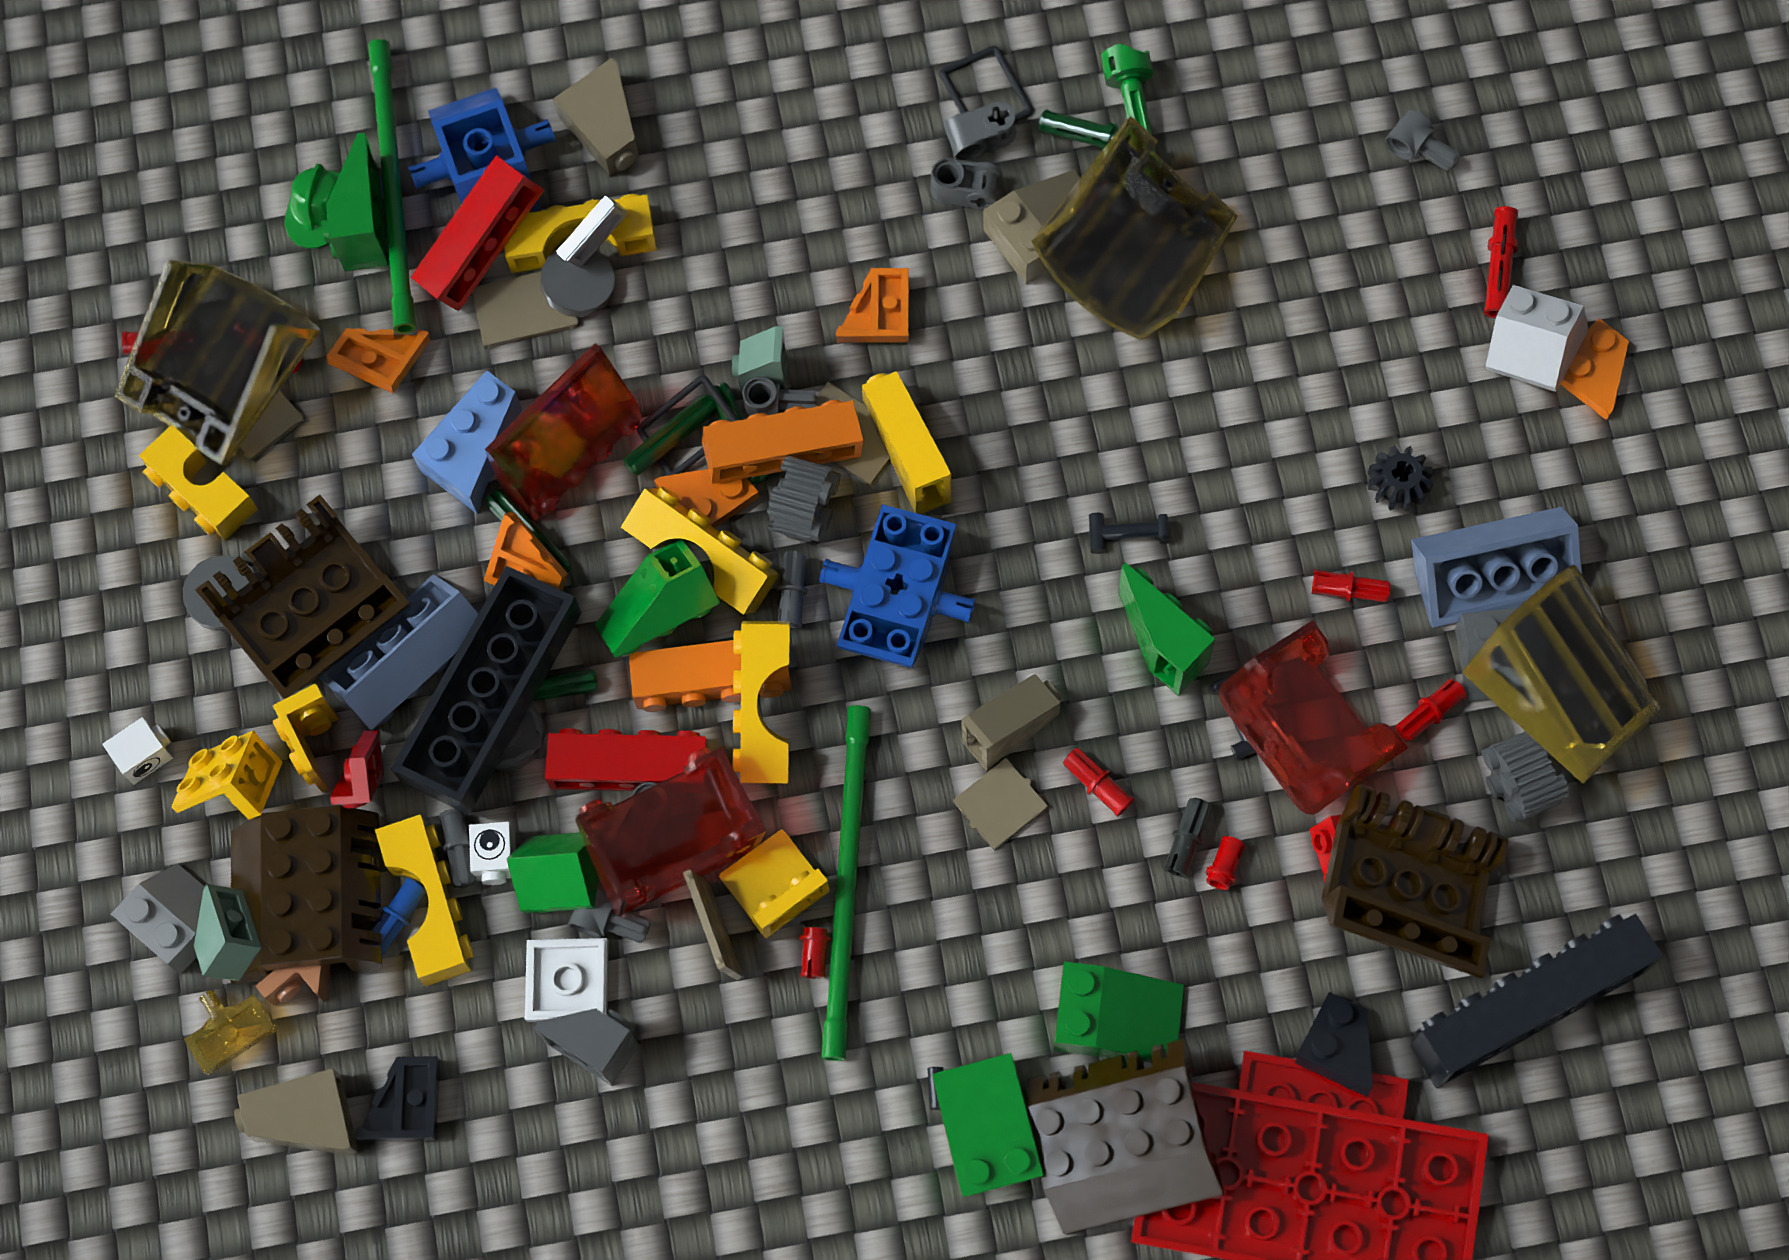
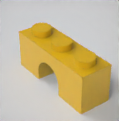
(219, 505)

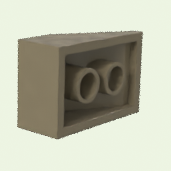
(1019, 217)

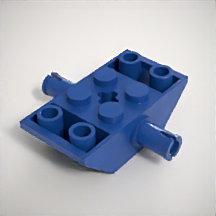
(470, 138)
(904, 554)

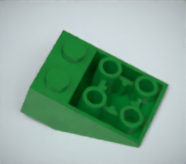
(656, 599)
(1170, 640)

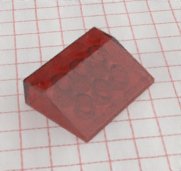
(564, 434)

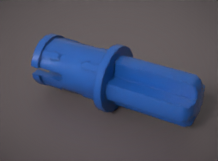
(398, 912)

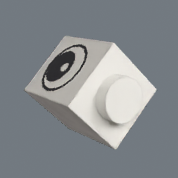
(139, 750)
(488, 851)

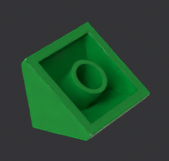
(553, 874)

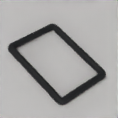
(1002, 61)
(669, 404)

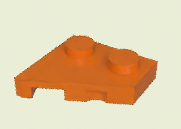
(879, 310)
(1597, 368)
(524, 552)

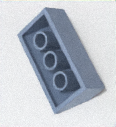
(1493, 563)
(402, 653)

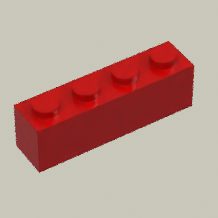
(477, 233)
(616, 760)

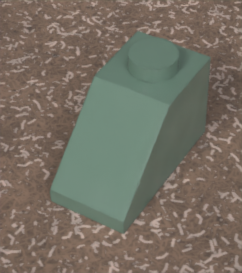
(762, 357)
(225, 933)

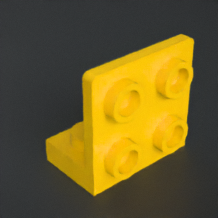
(301, 716)
(238, 767)
(774, 883)

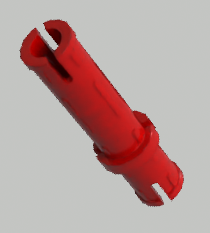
(1504, 223)

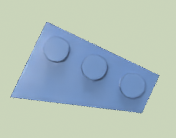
(456, 448)

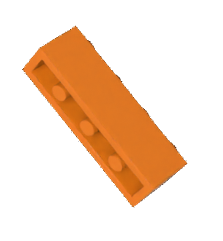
(763, 440)
(693, 676)

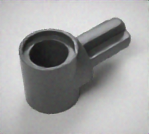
(1415, 137)
(779, 399)
(602, 919)

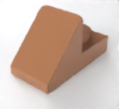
(284, 983)

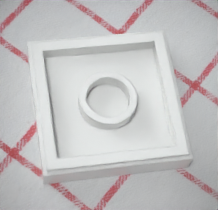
(565, 977)

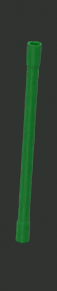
(402, 301)
(836, 1025)

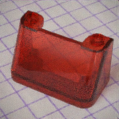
(1304, 723)
(675, 826)

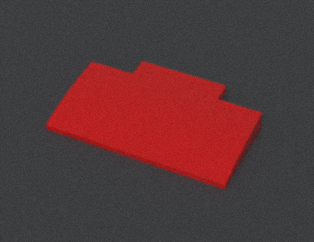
(1324, 1174)

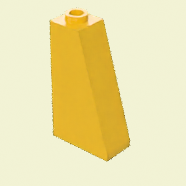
(908, 442)

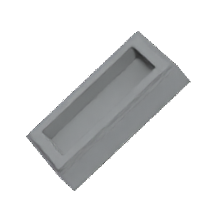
(592, 232)

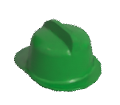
(308, 206)

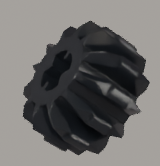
(1405, 466)

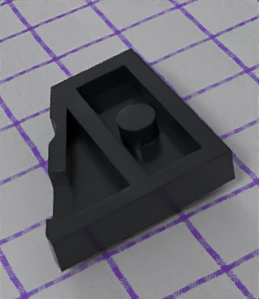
(1339, 1045)
(406, 1103)

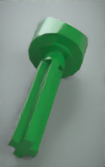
(1131, 70)

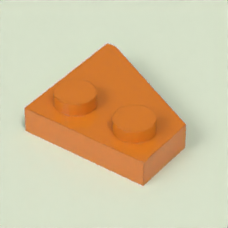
(377, 355)
(716, 500)

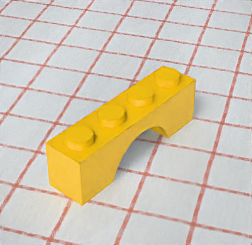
(548, 229)
(738, 576)
(763, 752)
(437, 946)

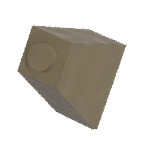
(600, 118)
(1009, 720)
(300, 1114)

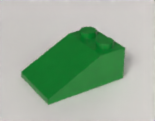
(356, 211)
(1115, 1012)
(987, 1125)

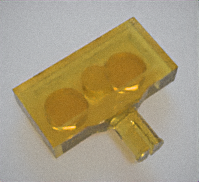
(228, 1031)

